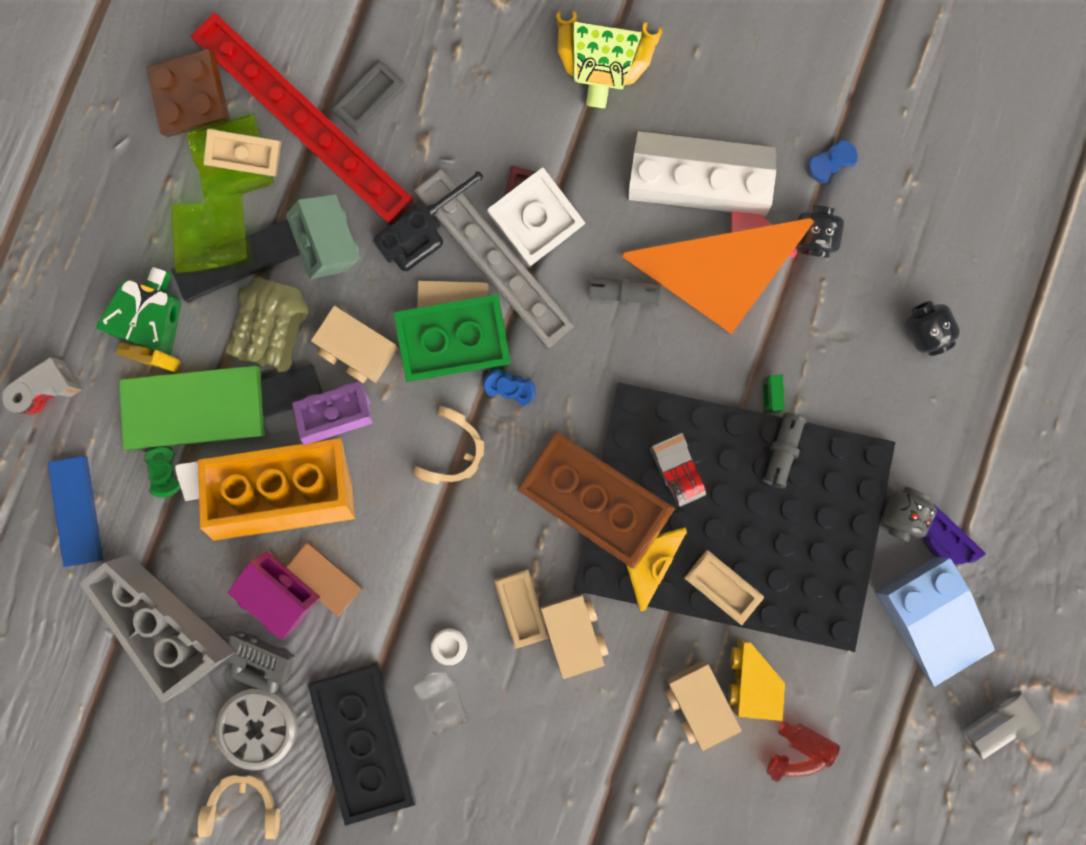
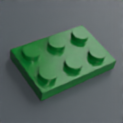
(452, 338)

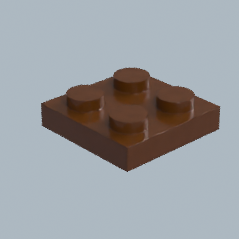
(188, 93)

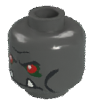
(909, 514)

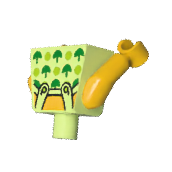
(603, 56)

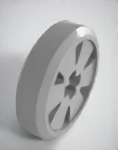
(234, 729)

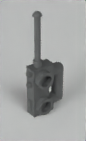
(262, 655)

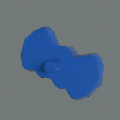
(831, 161)
(509, 386)

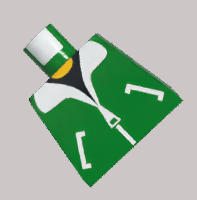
(143, 313)

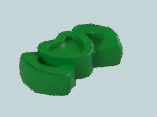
(161, 472)

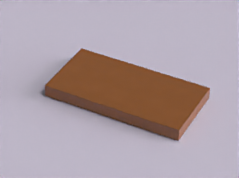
(596, 500)

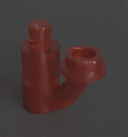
(808, 742)

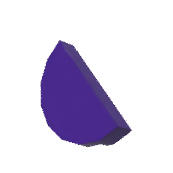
(949, 541)

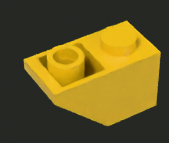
(757, 686)

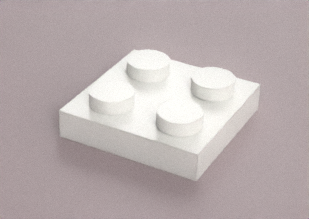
(536, 217)

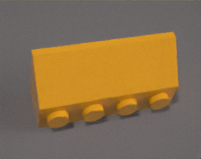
(274, 490)

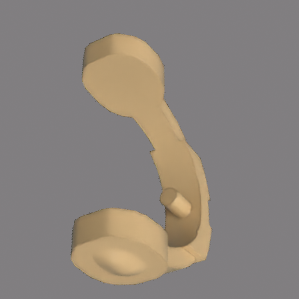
(459, 419)
(208, 811)

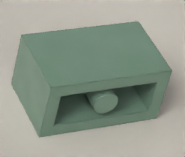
(323, 236)

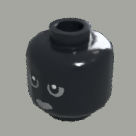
(824, 234)
(932, 328)

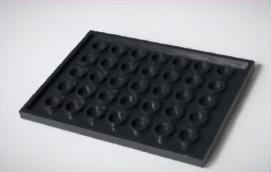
(795, 545)

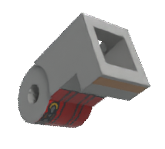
(37, 386)
(678, 470)

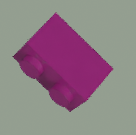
(273, 595)

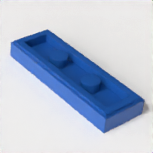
(75, 511)

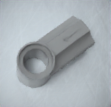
(1008, 721)

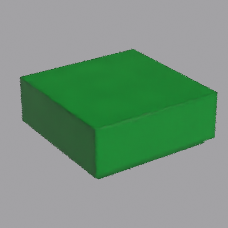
(773, 394)

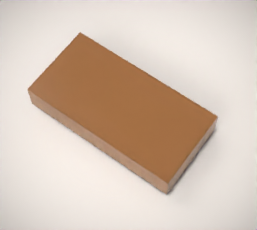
(325, 579)

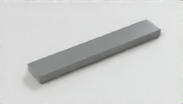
(496, 261)

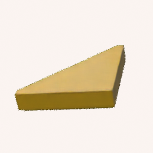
(146, 356)
(654, 565)

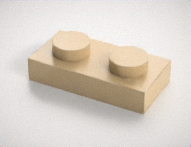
(242, 152)

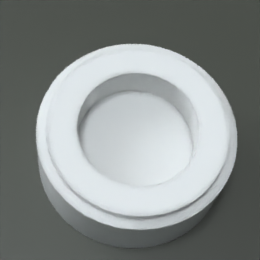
(449, 646)

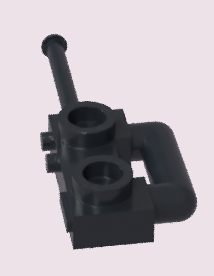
(417, 221)

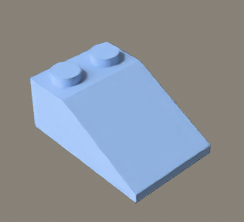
(937, 619)

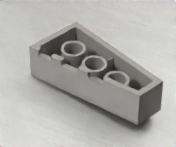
(154, 627)

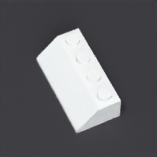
(703, 173)

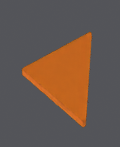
(722, 271)

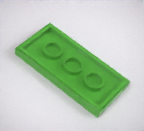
(191, 408)

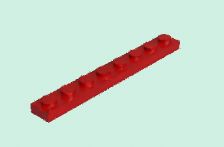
(303, 119)

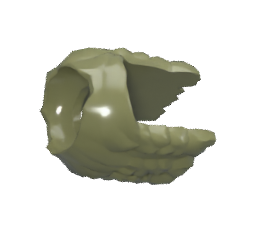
(267, 323)

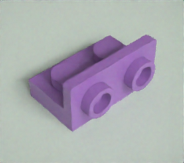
(332, 412)

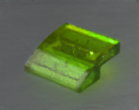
(223, 180)
(208, 233)

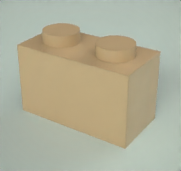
(353, 344)
(573, 635)
(703, 706)

